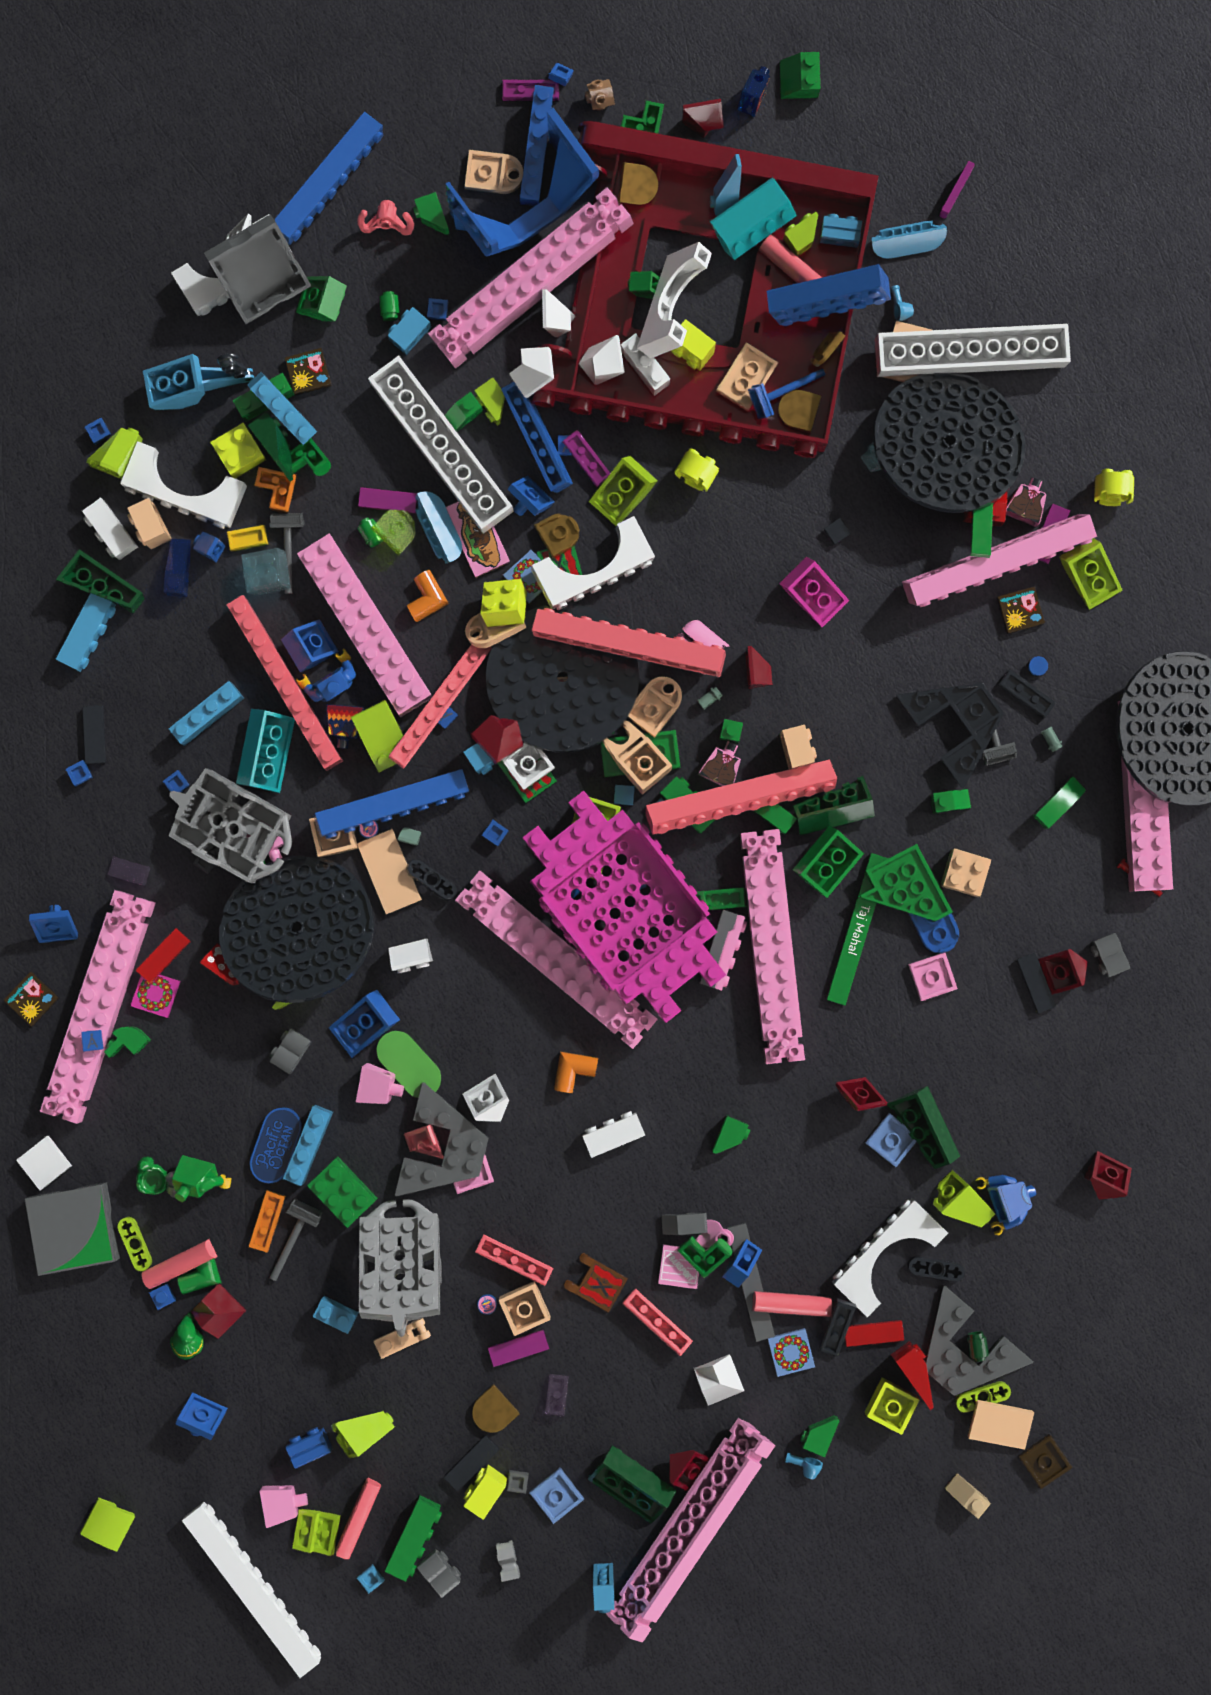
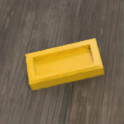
(247, 538)

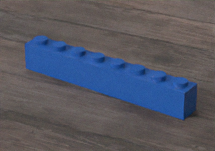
(328, 177)
(390, 803)

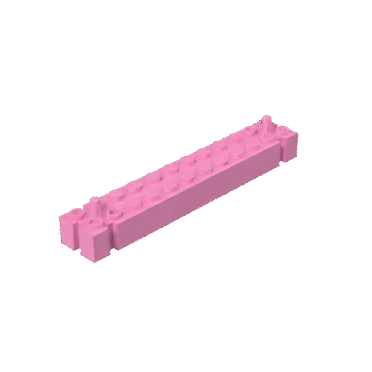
(523, 281)
(772, 946)
(553, 958)
(98, 1005)
(690, 1530)

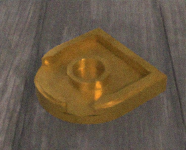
(637, 184)
(827, 347)
(799, 409)
(558, 533)
(493, 1410)

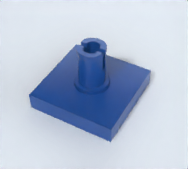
(529, 497)
(53, 925)
(201, 1416)

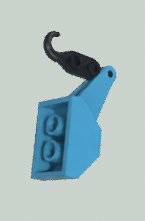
(182, 383)

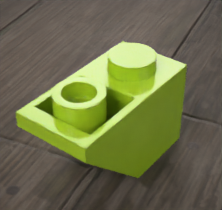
(801, 237)
(492, 399)

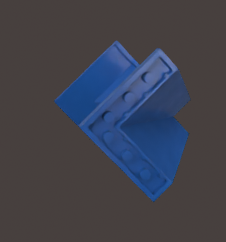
(570, 179)

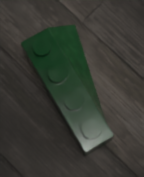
(96, 579)
(835, 808)
(926, 1126)

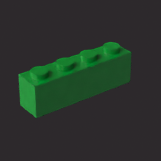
(413, 1537)

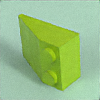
(623, 490)
(1091, 573)
(379, 733)

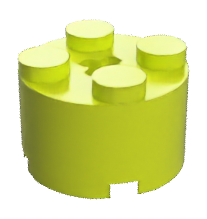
(696, 470)
(1114, 487)

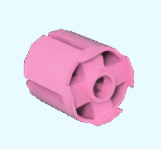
(701, 633)

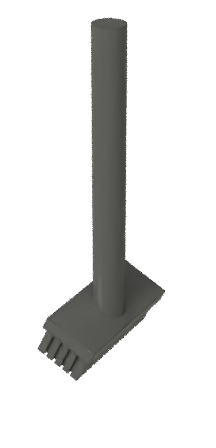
(287, 521)
(999, 752)
(304, 1213)

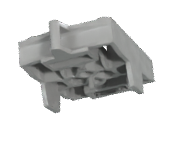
(237, 853)
(420, 1286)

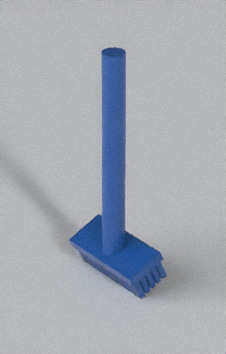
(761, 399)

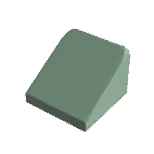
(409, 836)

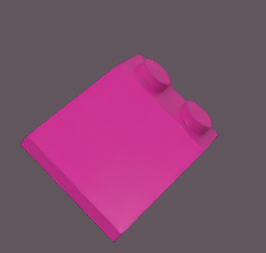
(814, 591)

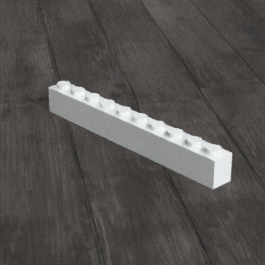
(252, 1589)

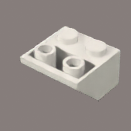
(409, 955)

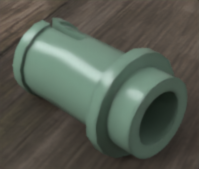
(710, 698)
(1051, 739)

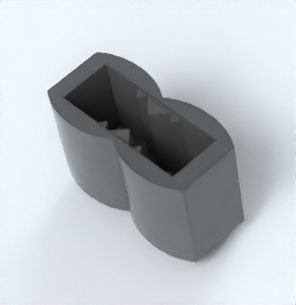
(1110, 955)
(290, 1050)
(439, 1572)

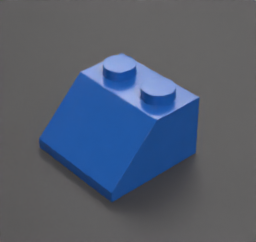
(309, 645)

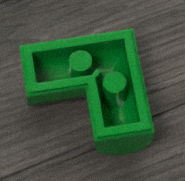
(650, 120)
(311, 455)
(705, 1260)
(204, 1276)

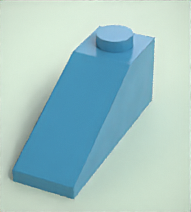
(727, 188)

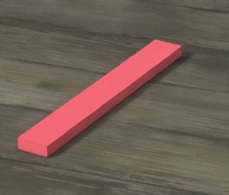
(438, 705)

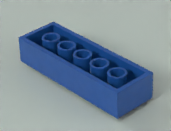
(829, 295)

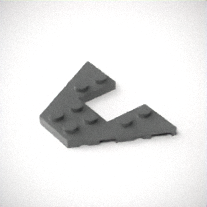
(463, 1151)
(951, 1365)

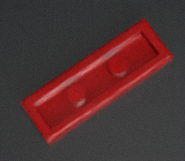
(163, 955)
(874, 1333)

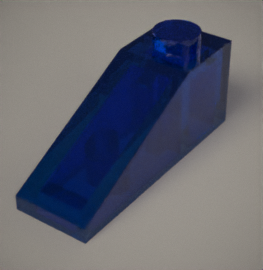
(177, 568)

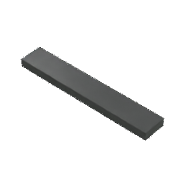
(760, 1320)

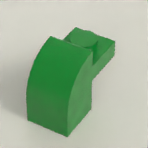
(129, 1036)

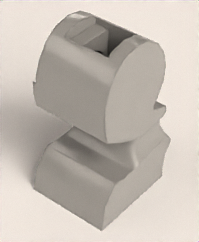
(507, 1560)

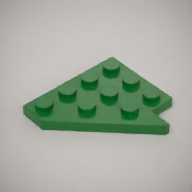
(907, 885)

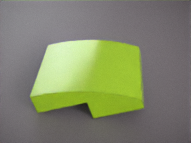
(107, 1524)
(316, 1532)

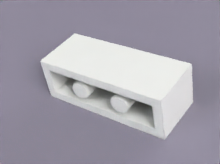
(647, 368)
(109, 529)
(613, 1134)

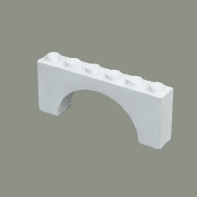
(199, 290)
(660, 332)
(217, 506)
(563, 587)
(909, 1222)

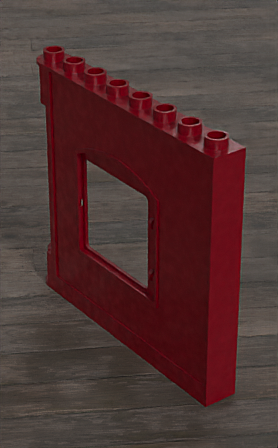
(605, 306)

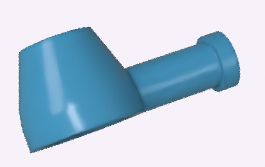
(901, 309)
(810, 1465)

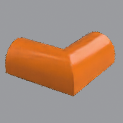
(280, 485)
(431, 599)
(569, 1066)

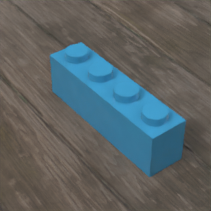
(282, 408)
(86, 631)
(206, 713)
(308, 1145)
(603, 1587)

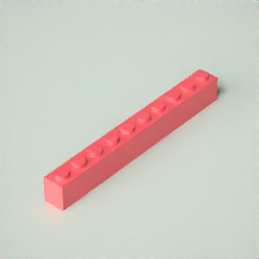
(628, 642)
(285, 682)
(740, 797)

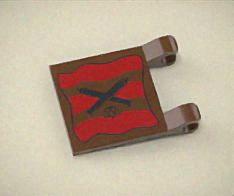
(599, 1285)

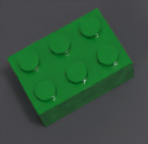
(828, 861)
(342, 1192)

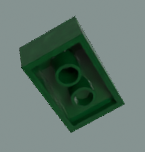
(274, 442)

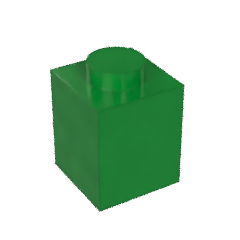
(731, 731)

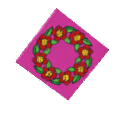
(157, 996)

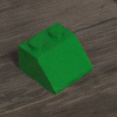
(800, 76)
(322, 298)

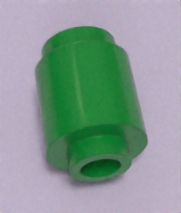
(389, 306)
(367, 533)

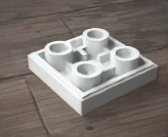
(44, 1163)

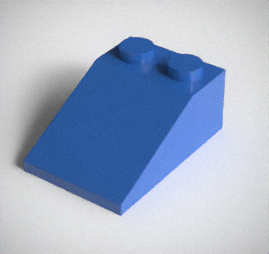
(364, 1023)

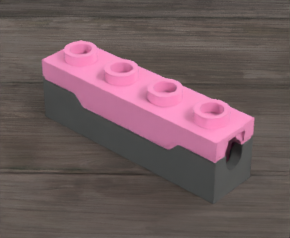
(725, 943)

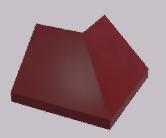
(703, 116)
(758, 669)
(498, 737)
(1063, 970)
(860, 1094)
(1108, 1176)
(218, 1311)
(686, 1468)

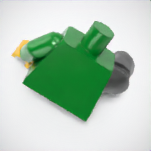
(194, 1178)

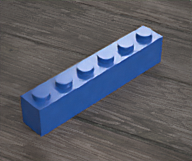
(536, 146)
(537, 438)

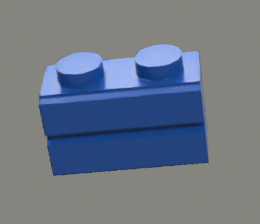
(309, 1447)

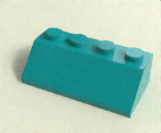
(753, 218)
(265, 750)

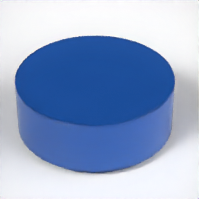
(1038, 666)

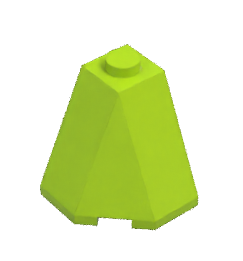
(115, 452)
(961, 1202)
(362, 1432)

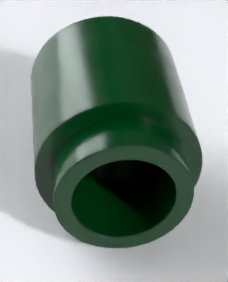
(977, 1346)

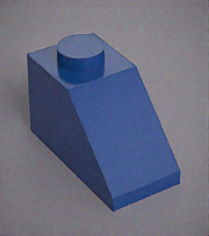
(208, 546)
(742, 1263)

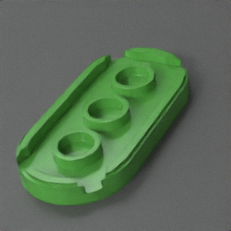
(408, 1062)

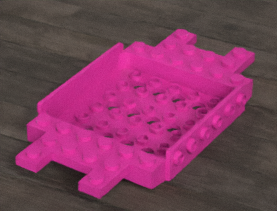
(664, 960)

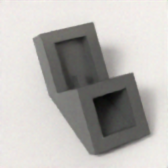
(684, 1224)

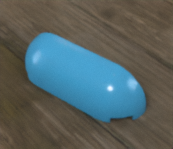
(908, 239)
(438, 526)

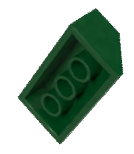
(632, 1484)

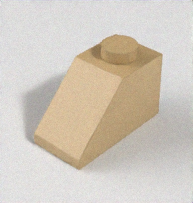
(967, 1495)

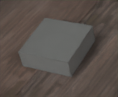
(517, 1481)

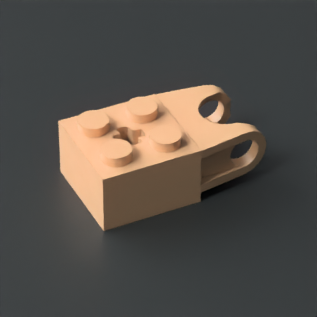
(633, 753)

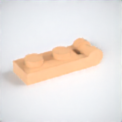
(393, 1343)

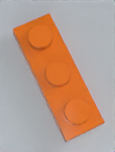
(267, 1221)

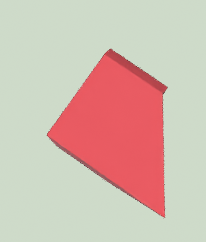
(424, 1141)

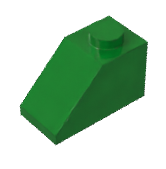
(431, 213)
(643, 283)
(464, 411)
(950, 801)
(730, 1134)
(819, 1435)

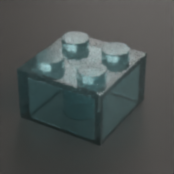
(265, 571)

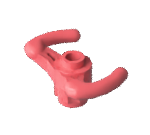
(386, 219)

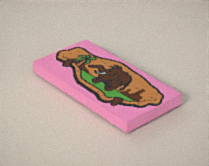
(482, 550)

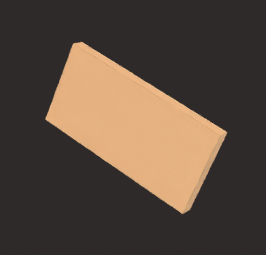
(389, 871)

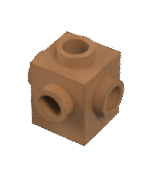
(599, 94)

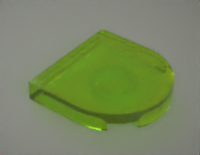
(395, 529)

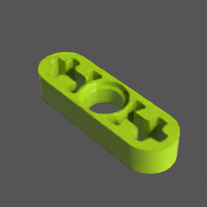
(134, 1228)
(994, 1386)

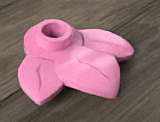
(714, 1233)

